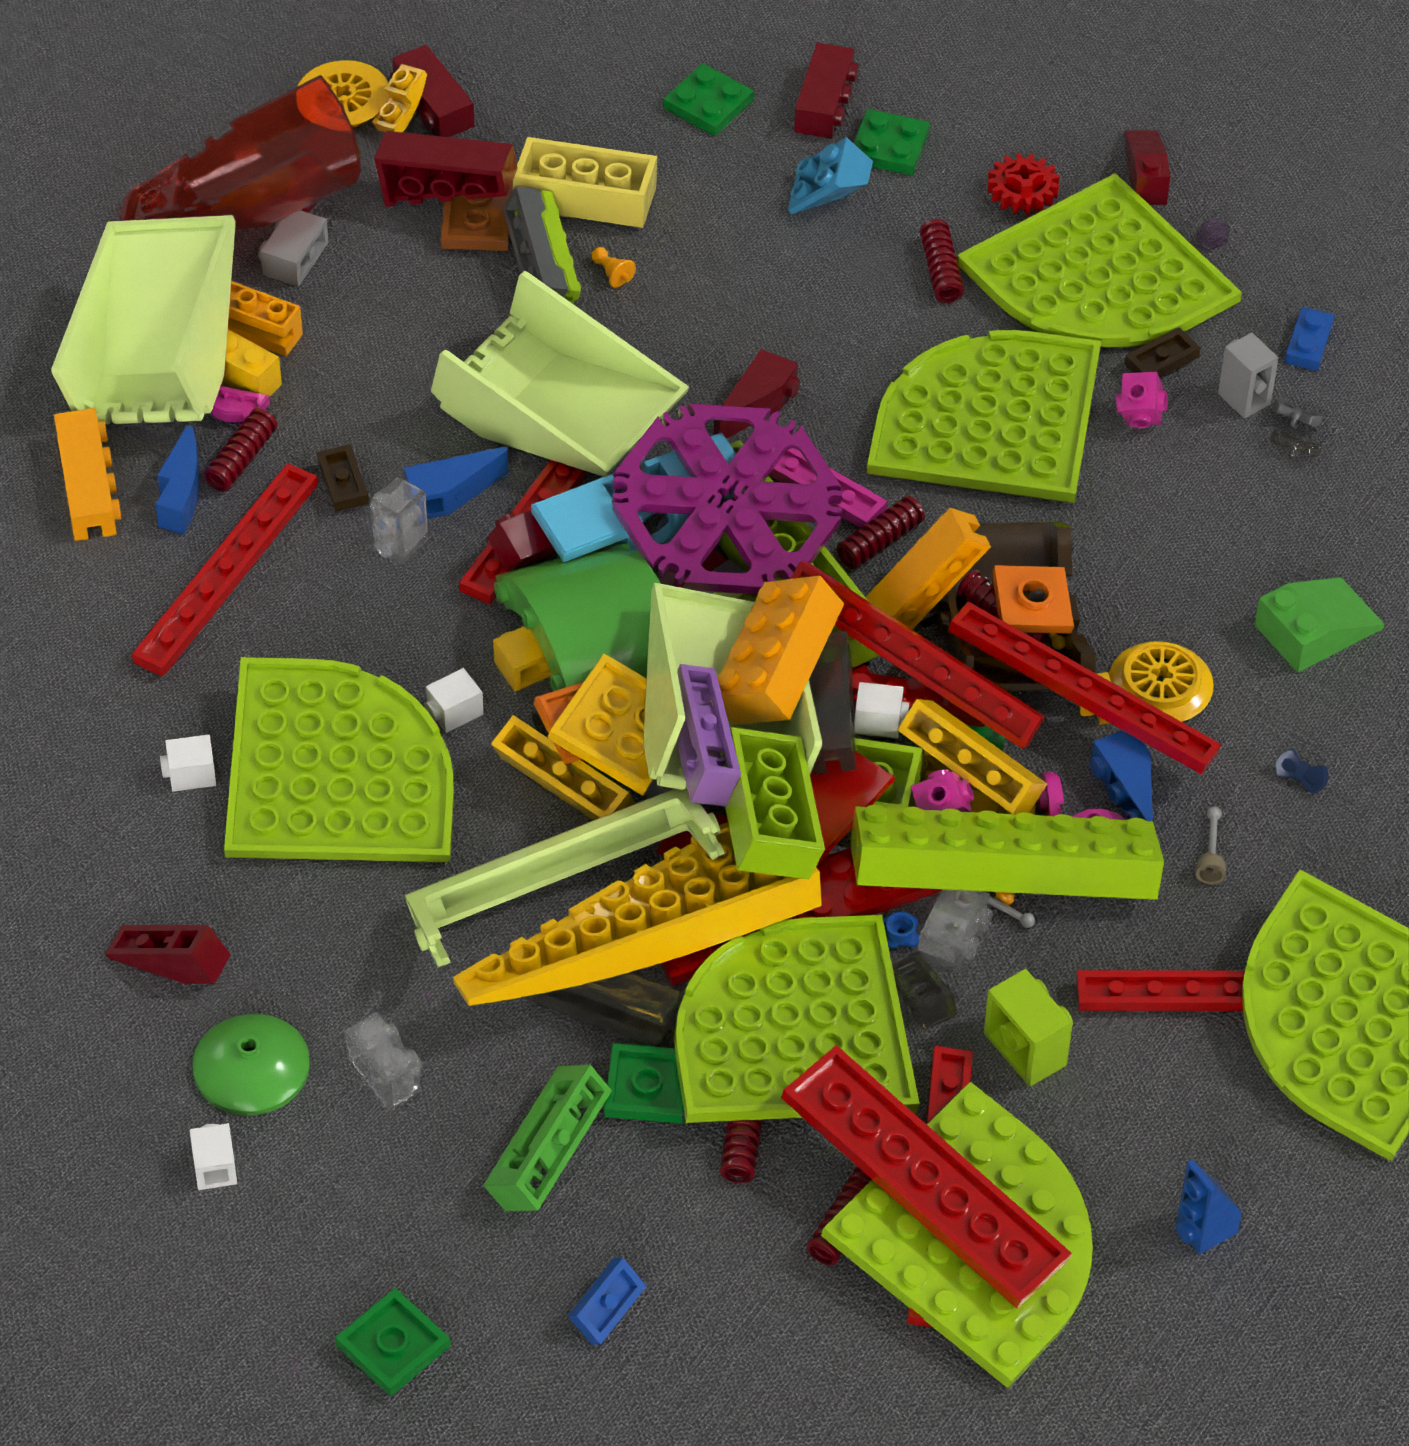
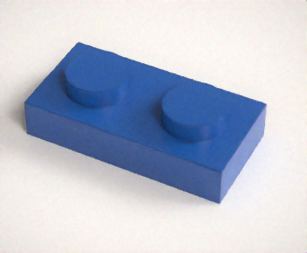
(1309, 338)
(607, 1301)

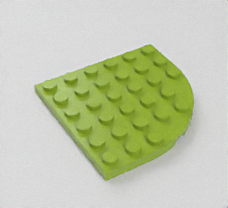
(1099, 270)
(991, 414)
(335, 767)
(778, 1005)
(1333, 1011)
(941, 1286)

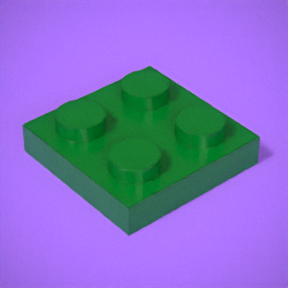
(708, 99)
(892, 140)
(644, 1084)
(392, 1342)

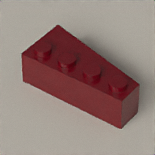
(442, 167)

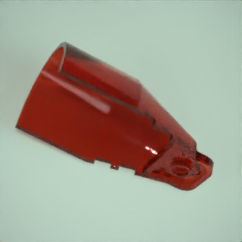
(263, 167)

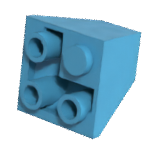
(829, 176)

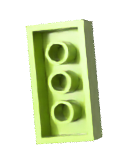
(773, 806)

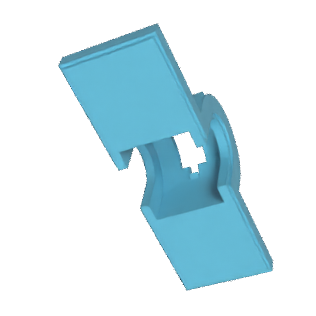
(584, 516)

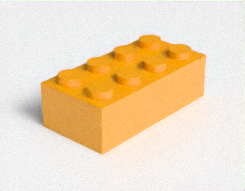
(778, 649)

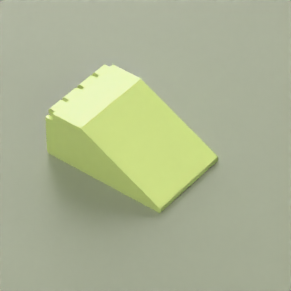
(151, 322)
(556, 384)
(700, 632)

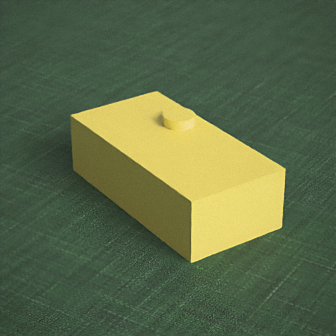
(590, 180)

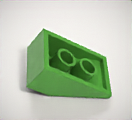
(1314, 620)

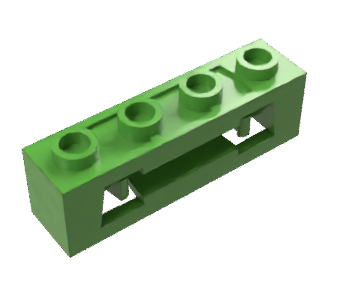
(547, 1137)

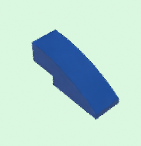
(179, 485)

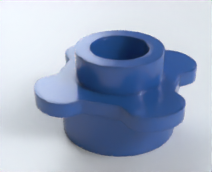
(901, 922)

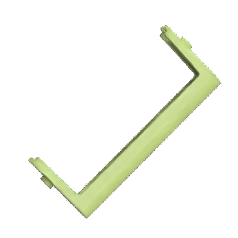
(555, 860)

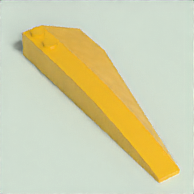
(642, 922)

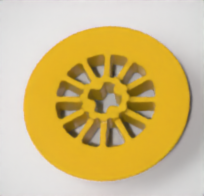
(356, 87)
(1186, 685)

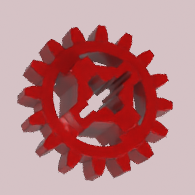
(1023, 183)

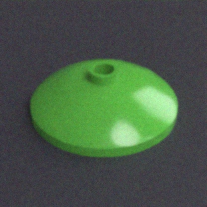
(255, 1079)

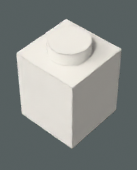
(454, 700)
(879, 710)
(189, 763)
(213, 1156)

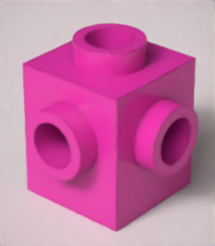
(1142, 399)
(943, 791)

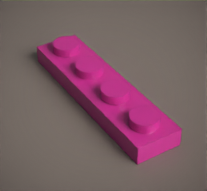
(857, 502)

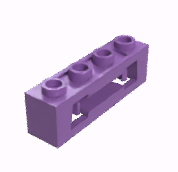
(704, 737)

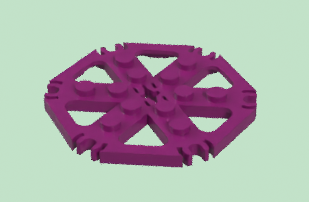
(739, 518)

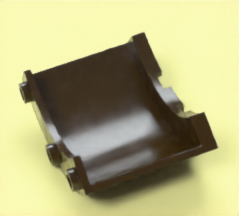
(1017, 545)

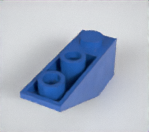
(457, 479)
(1126, 772)
(1205, 1211)

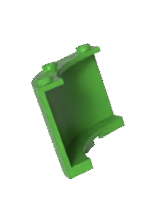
(584, 610)

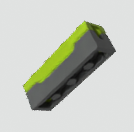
(540, 240)

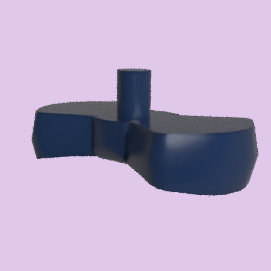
(1312, 777)

